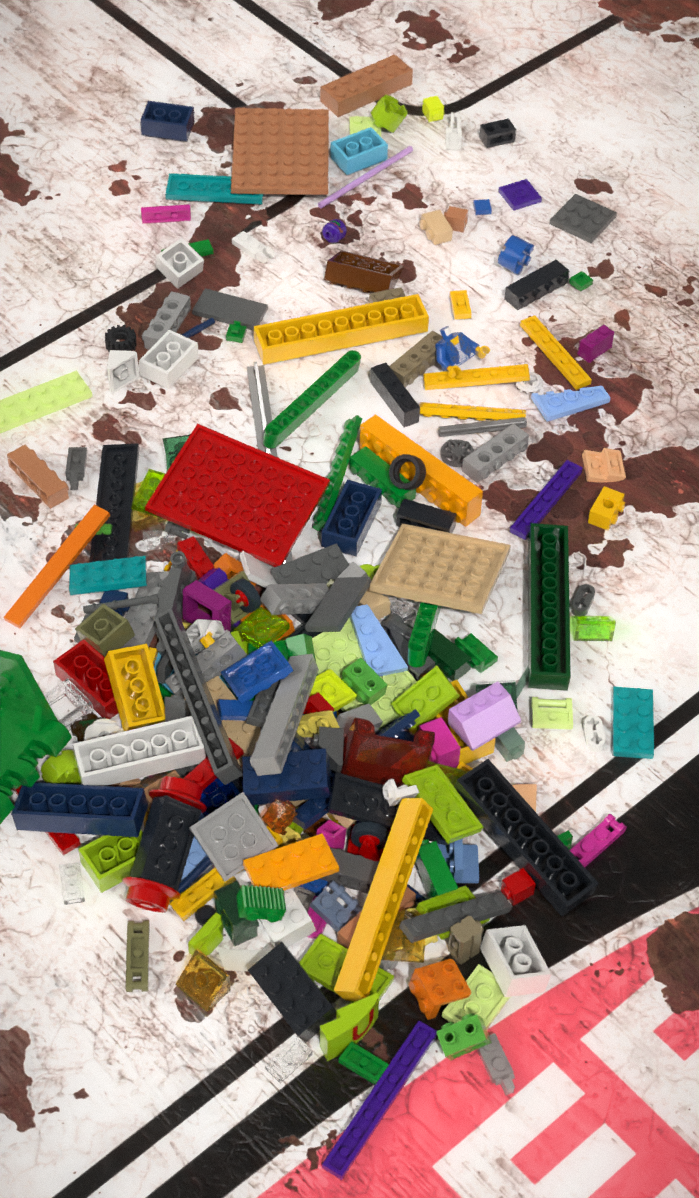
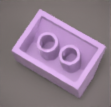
(484, 716)

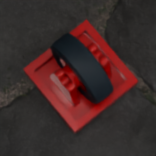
(368, 840)

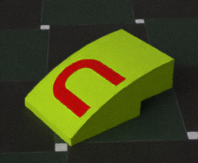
(349, 1026)

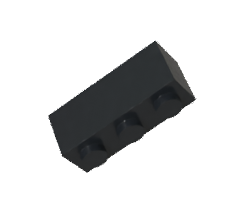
(425, 516)

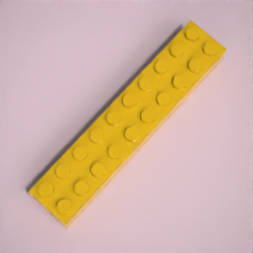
(340, 329)

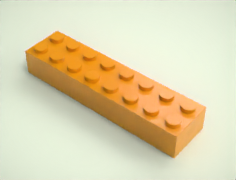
(441, 485)

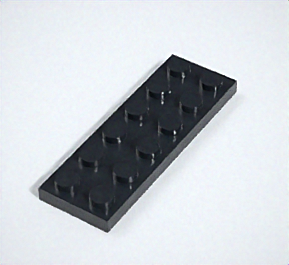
(366, 803)

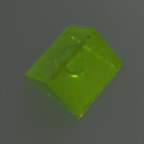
(593, 628)

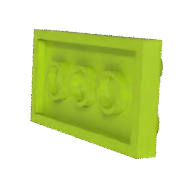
(450, 811)
(325, 961)

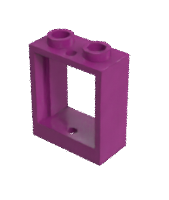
(209, 598)

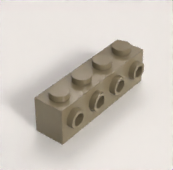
(416, 359)

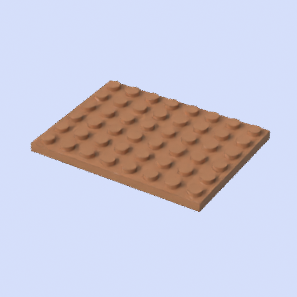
(280, 151)

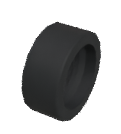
(396, 465)

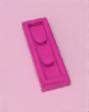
(166, 214)

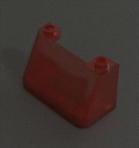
(382, 757)

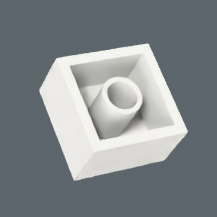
(179, 263)

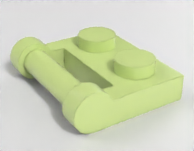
(552, 717)

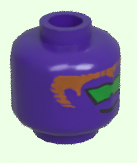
(334, 231)

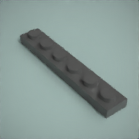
(442, 919)

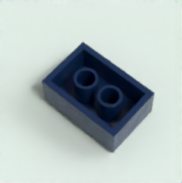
(167, 120)

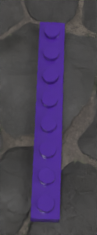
(379, 1100)

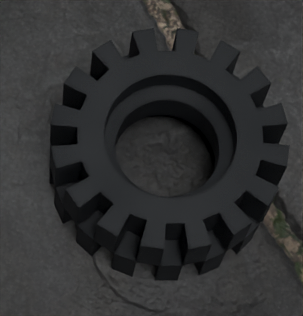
(118, 333)

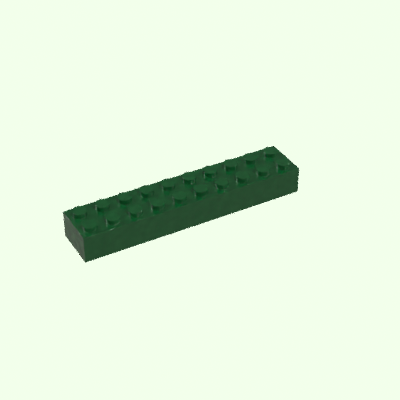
(548, 607)

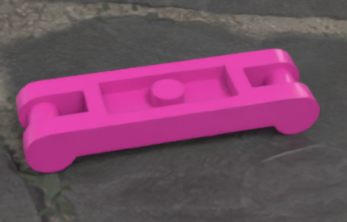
(598, 840)

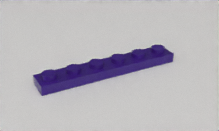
(546, 499)

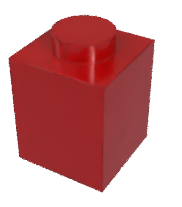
(517, 886)

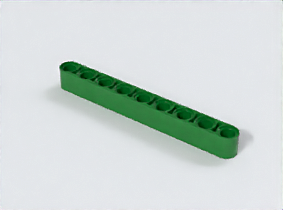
(311, 399)

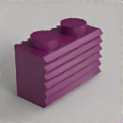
(596, 343)

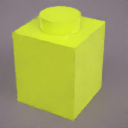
(433, 109)

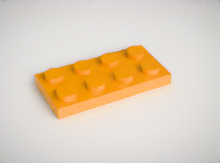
(292, 864)

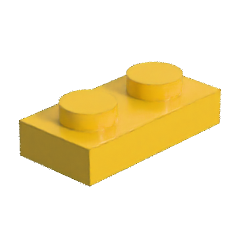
(460, 304)

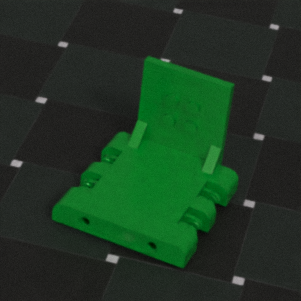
(26, 728)

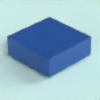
(482, 207)

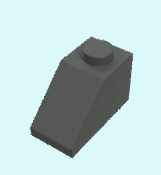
(332, 740)

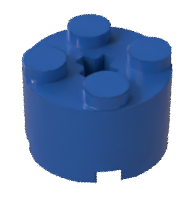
(515, 254)

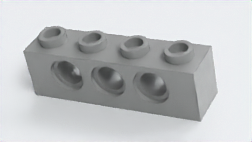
(168, 317)
(495, 453)
(293, 598)
(213, 660)

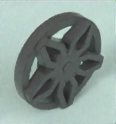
(456, 453)

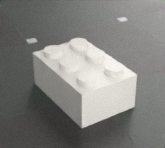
(168, 359)
(515, 961)

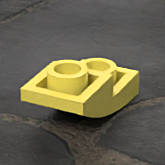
(310, 723)

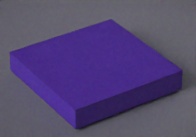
(520, 194)

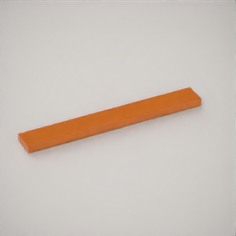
(56, 566)

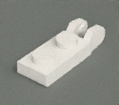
(252, 247)

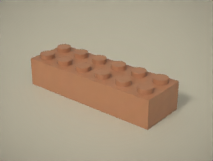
(366, 85)

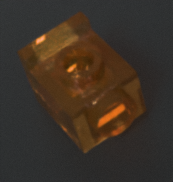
(280, 816)

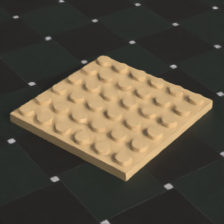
(440, 568)

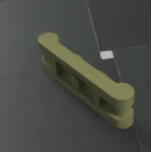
(137, 955)

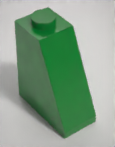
(434, 870)

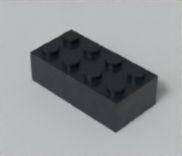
(293, 992)

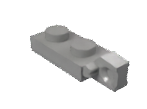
(497, 1065)

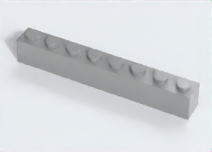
(284, 716)

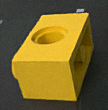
(606, 508)

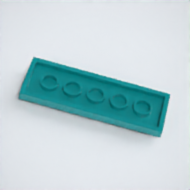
(206, 189)

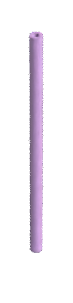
(366, 176)

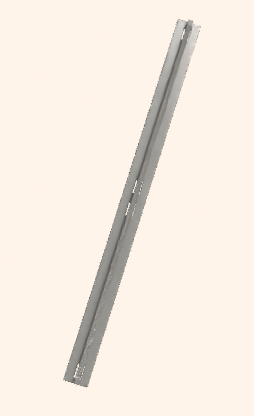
(261, 410)

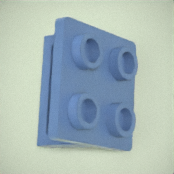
(461, 861)

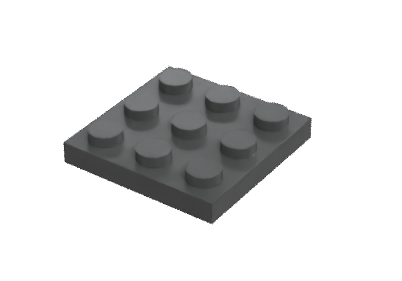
(583, 218)

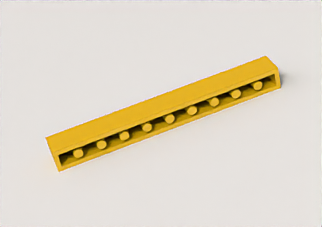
(383, 900)

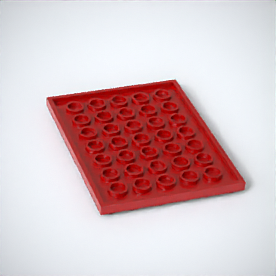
(238, 495)

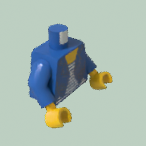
(455, 350)

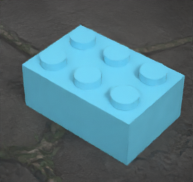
(359, 150)

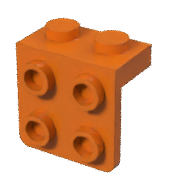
(437, 986)

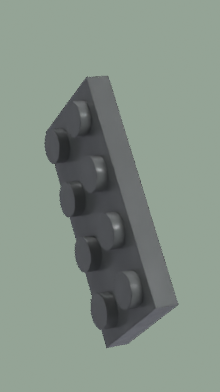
(312, 568)

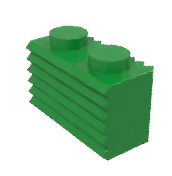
(261, 903)

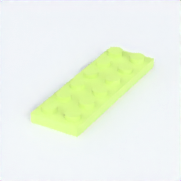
(42, 400)

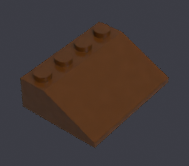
(362, 272)

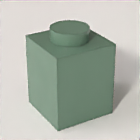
(510, 744)

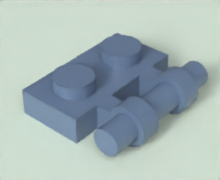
(331, 910)

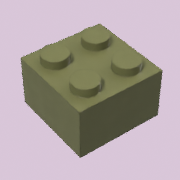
(105, 630)

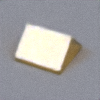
(399, 946)
(204, 981)

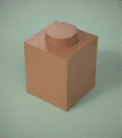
(457, 218)

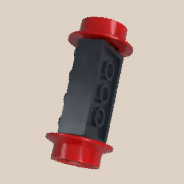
(164, 845)

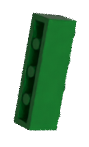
(375, 473)

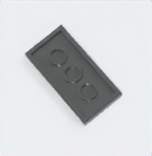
(229, 308)
(338, 604)

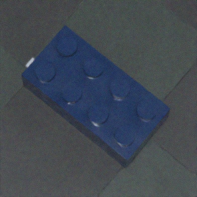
(352, 517)
(302, 778)

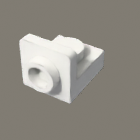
(394, 795)

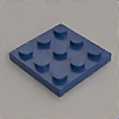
(256, 672)

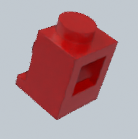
(317, 703)

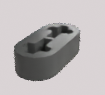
(586, 601)

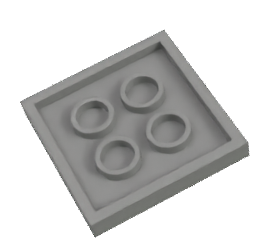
(232, 836)

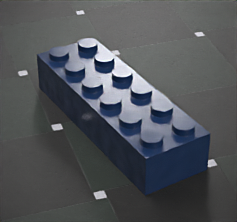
(80, 809)

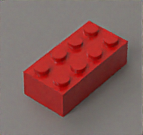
(88, 672)

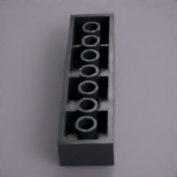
(526, 837)

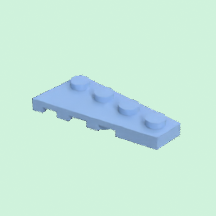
(558, 405)
(375, 644)

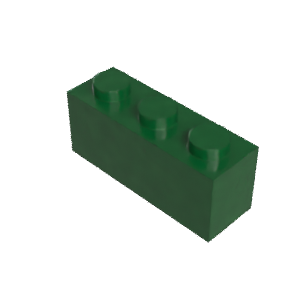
(449, 657)

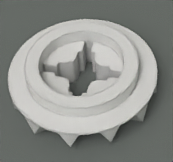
(536, 381)

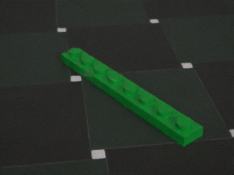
(337, 471)

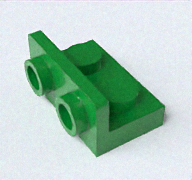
(481, 655)

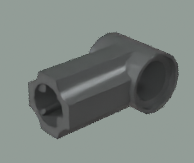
(396, 623)

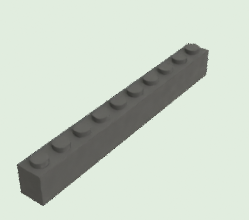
(198, 697)

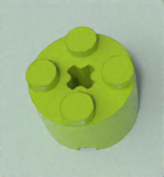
(388, 113)
(61, 769)

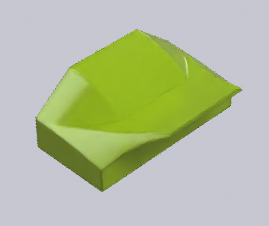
(208, 936)

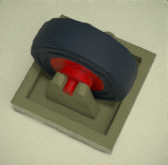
(242, 594)

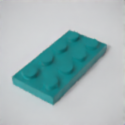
(108, 575)
(633, 722)

